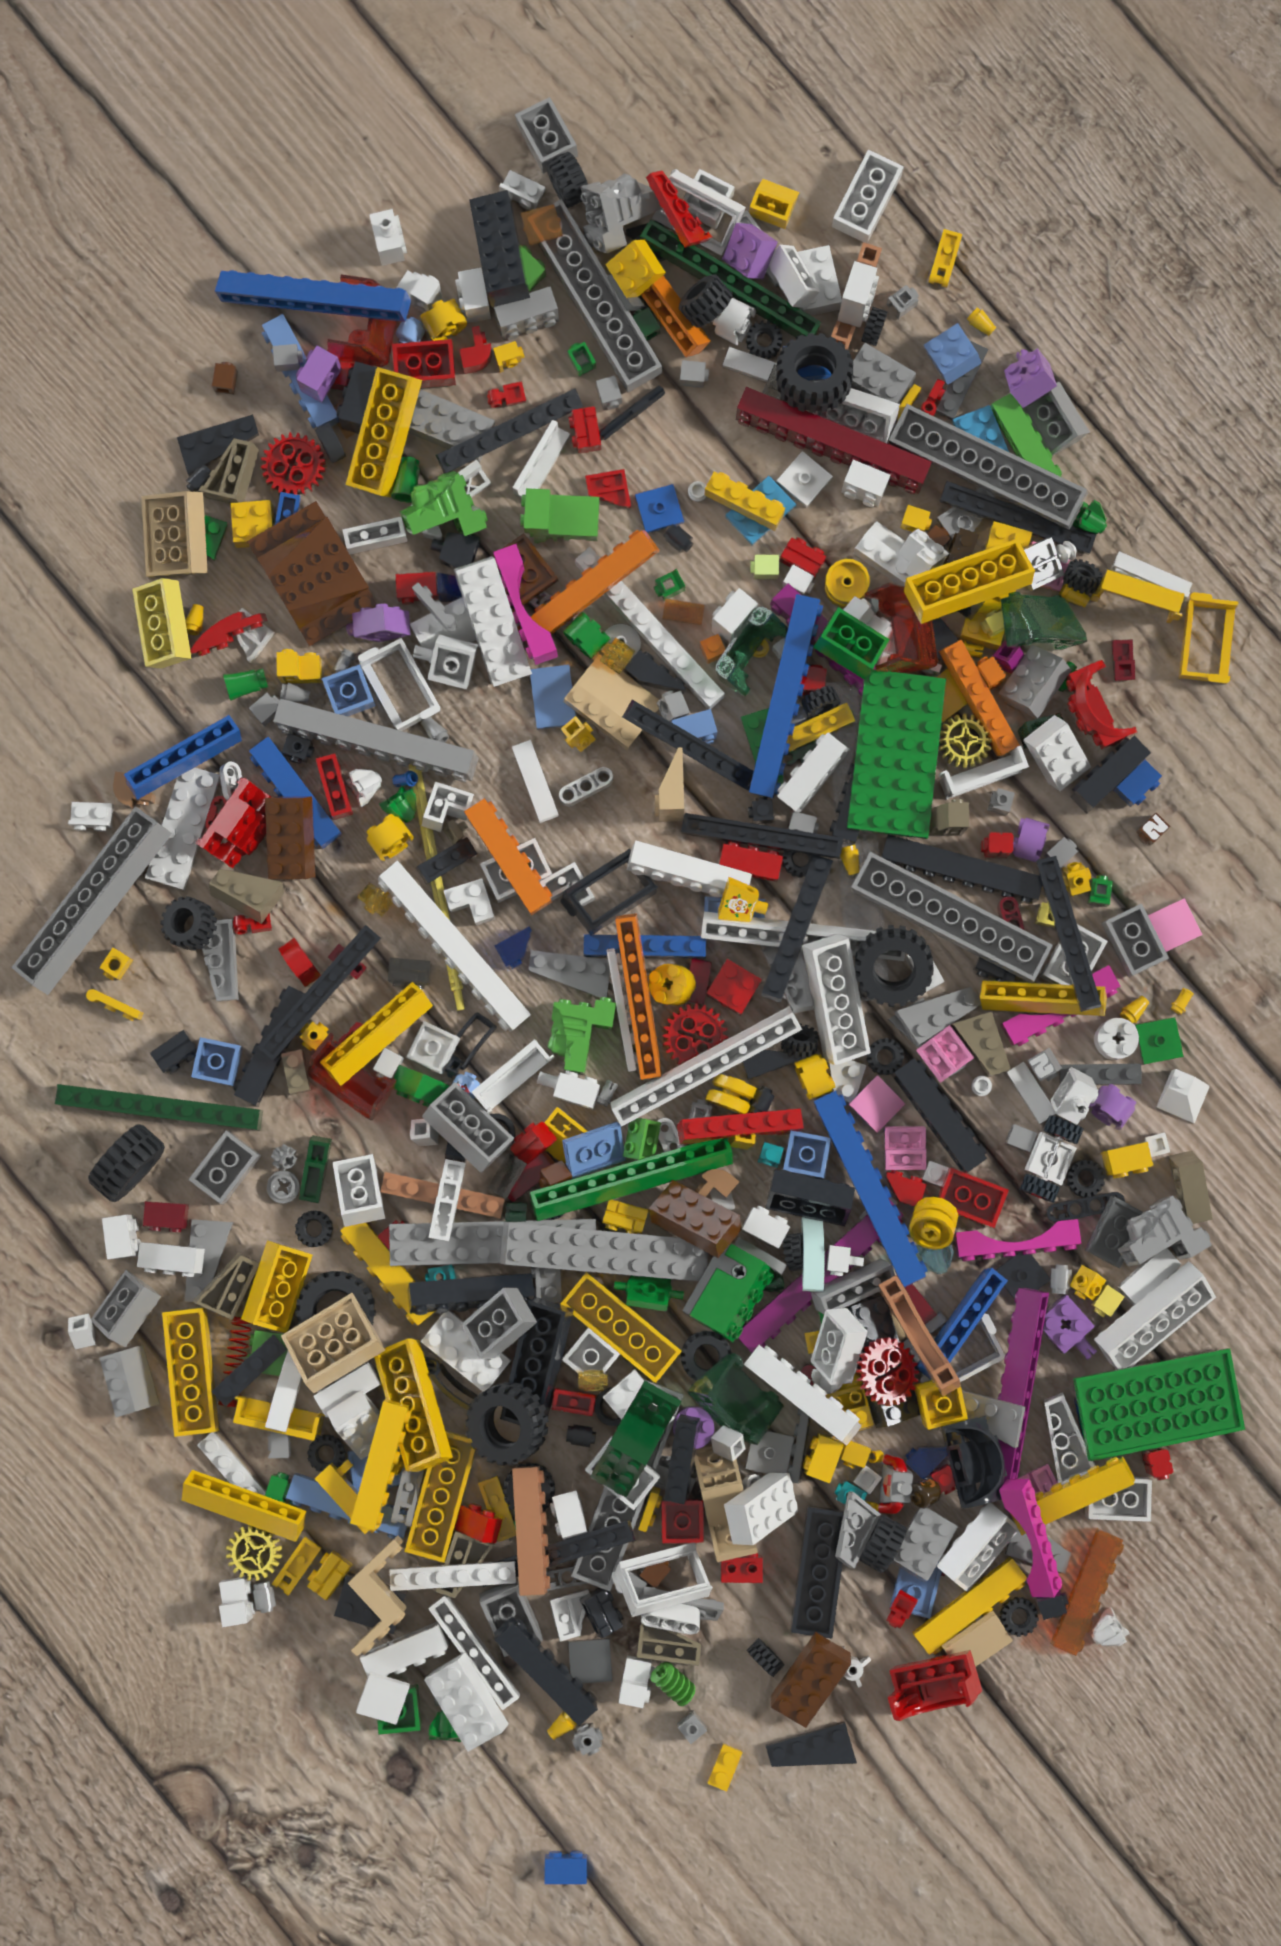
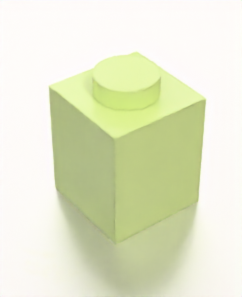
(765, 566)

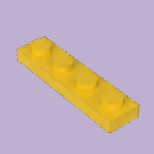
(822, 724)

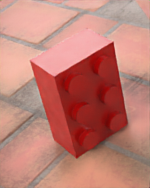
(426, 361)
(973, 1197)

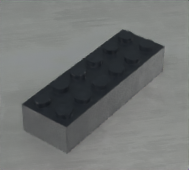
(499, 248)
(939, 1116)
(878, 1321)
(540, 1353)
(818, 1573)

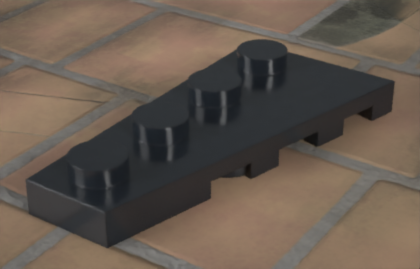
(817, 1747)

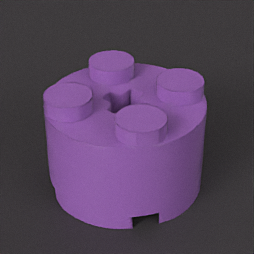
(1031, 839)
(1112, 1106)
(706, 1426)

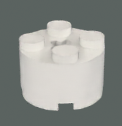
(734, 321)
(1125, 1031)

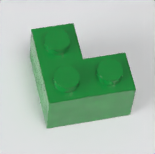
(418, 1086)

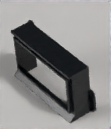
(574, 907)

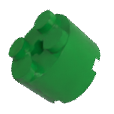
(586, 635)

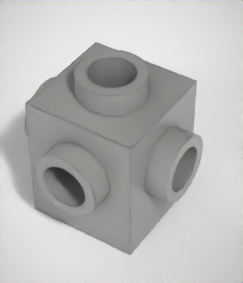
(587, 1731)

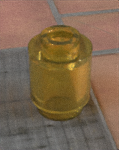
(592, 1380)

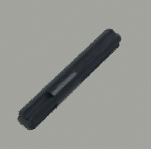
(632, 412)

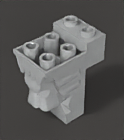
(613, 206)
(1160, 1228)

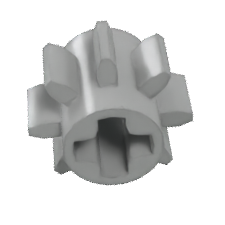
(283, 1157)

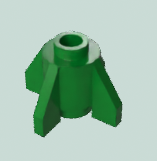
(1091, 518)
(401, 804)
(442, 1729)

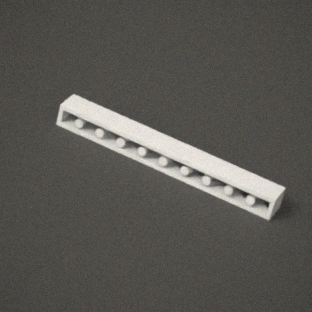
(657, 637)
(771, 931)
(453, 946)
(705, 1066)

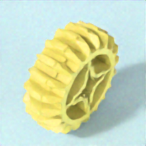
(955, 741)
(237, 1560)

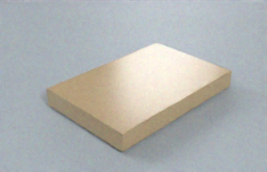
(982, 1638)

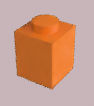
(712, 648)

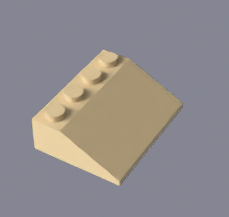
(174, 534)
(603, 698)
(670, 801)
(332, 1343)

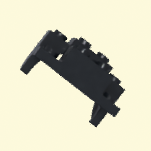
(975, 1461)

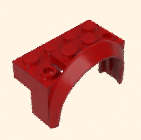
(943, 1681)

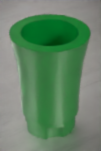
(406, 479)
(245, 683)

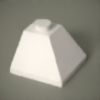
(1183, 1095)

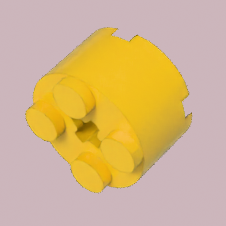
(444, 320)
(389, 837)
(676, 994)
(813, 1076)

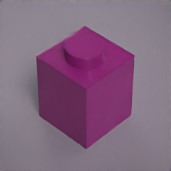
(1008, 657)

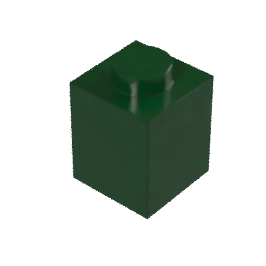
(647, 323)

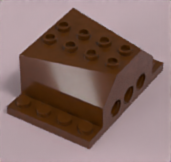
(312, 572)

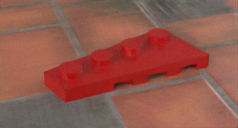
(677, 211)

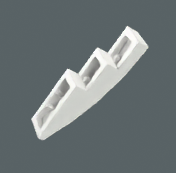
(535, 781)
(447, 1200)
(284, 1396)

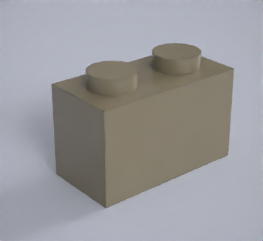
(296, 1072)

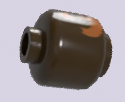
(925, 1493)

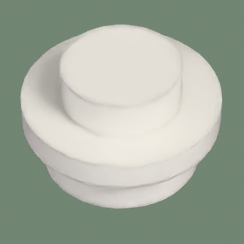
(696, 491)
(981, 1085)

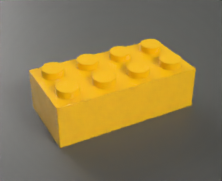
(276, 1286)

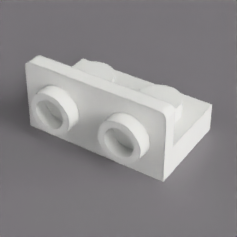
(522, 190)
(91, 816)

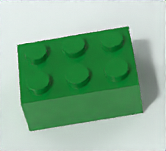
(851, 643)

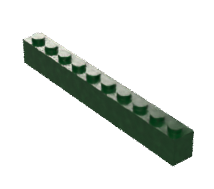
(742, 288)
(158, 1107)

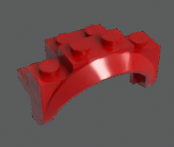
(1091, 709)
(238, 824)

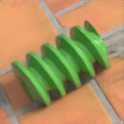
(673, 1683)

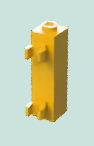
(340, 1489)

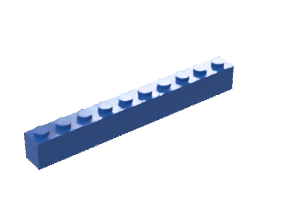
(313, 295)
(785, 696)
(869, 1189)

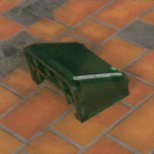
(1041, 621)
(758, 625)
(735, 1399)

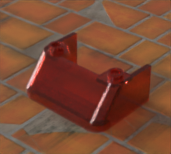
(369, 345)
(912, 640)
(360, 1092)

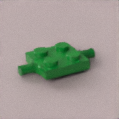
(648, 1292)

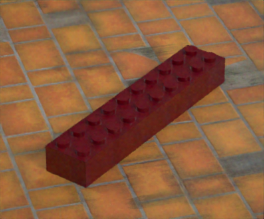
(830, 439)

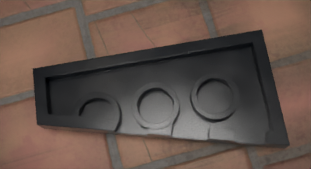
(211, 443)

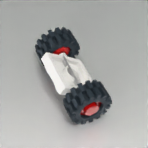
(1051, 1158)

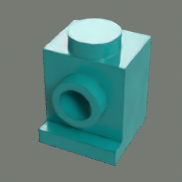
(770, 1155)
(447, 1271)
(842, 1489)

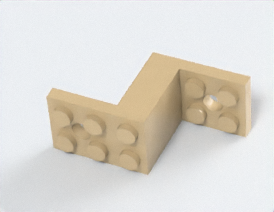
(719, 1485)
(378, 1597)

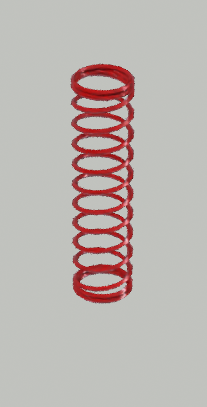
(233, 1403)

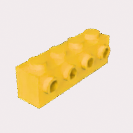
(744, 501)

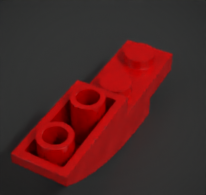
(221, 633)

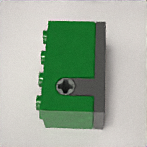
(729, 1292)

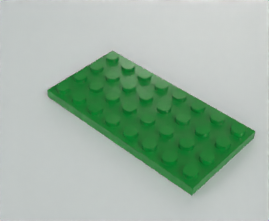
(896, 754)
(1159, 1404)

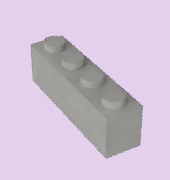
(853, 1286)

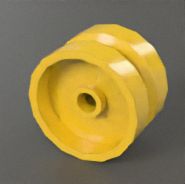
(846, 571)
(732, 1089)
(933, 1223)

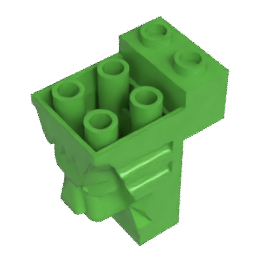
(441, 502)
(559, 516)
(574, 1028)

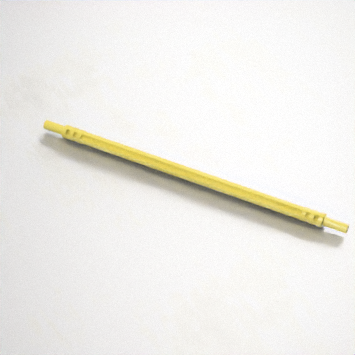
(437, 884)

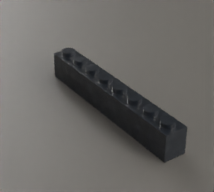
(962, 868)

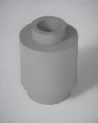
(1061, 1279)
(264, 1596)

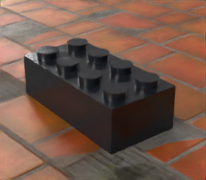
(1113, 770)
(810, 1197)

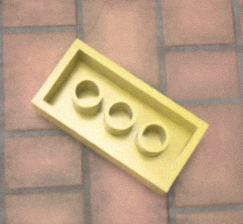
(161, 623)

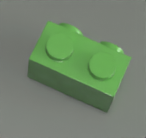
(641, 1139)

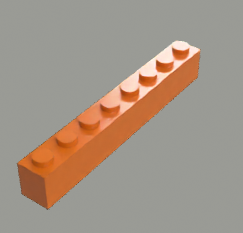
(595, 582)
(638, 996)

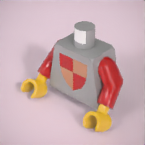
(895, 1483)

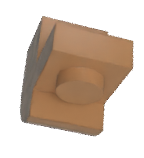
(126, 796)
(719, 1180)

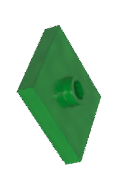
(1159, 1041)

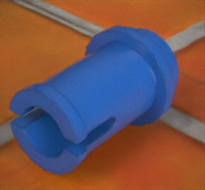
(409, 778)

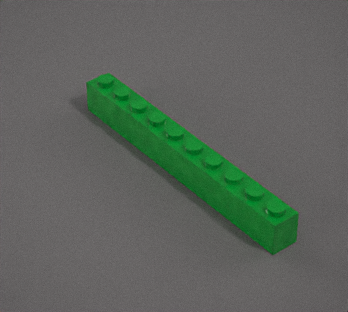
(630, 1178)

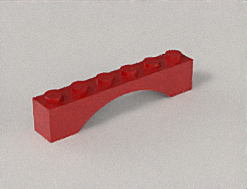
(759, 1123)

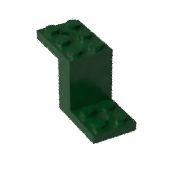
(635, 1439)

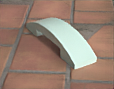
(813, 1255)

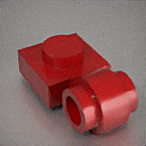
(513, 394)
(936, 394)
(242, 924)
(901, 1609)

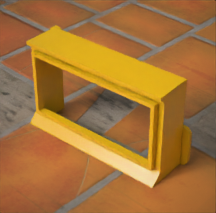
(1142, 592)
(1205, 600)
(255, 1414)

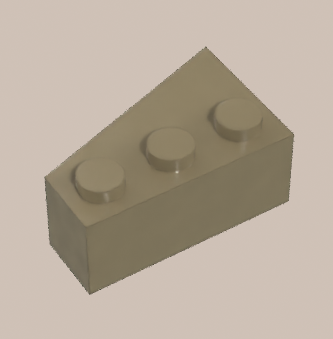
(233, 474)
(950, 819)
(246, 893)
(984, 1042)
(1191, 1186)
(228, 1286)
(464, 1551)
(667, 1646)

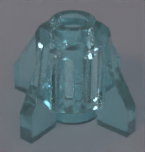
(937, 1260)

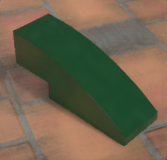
(315, 1169)

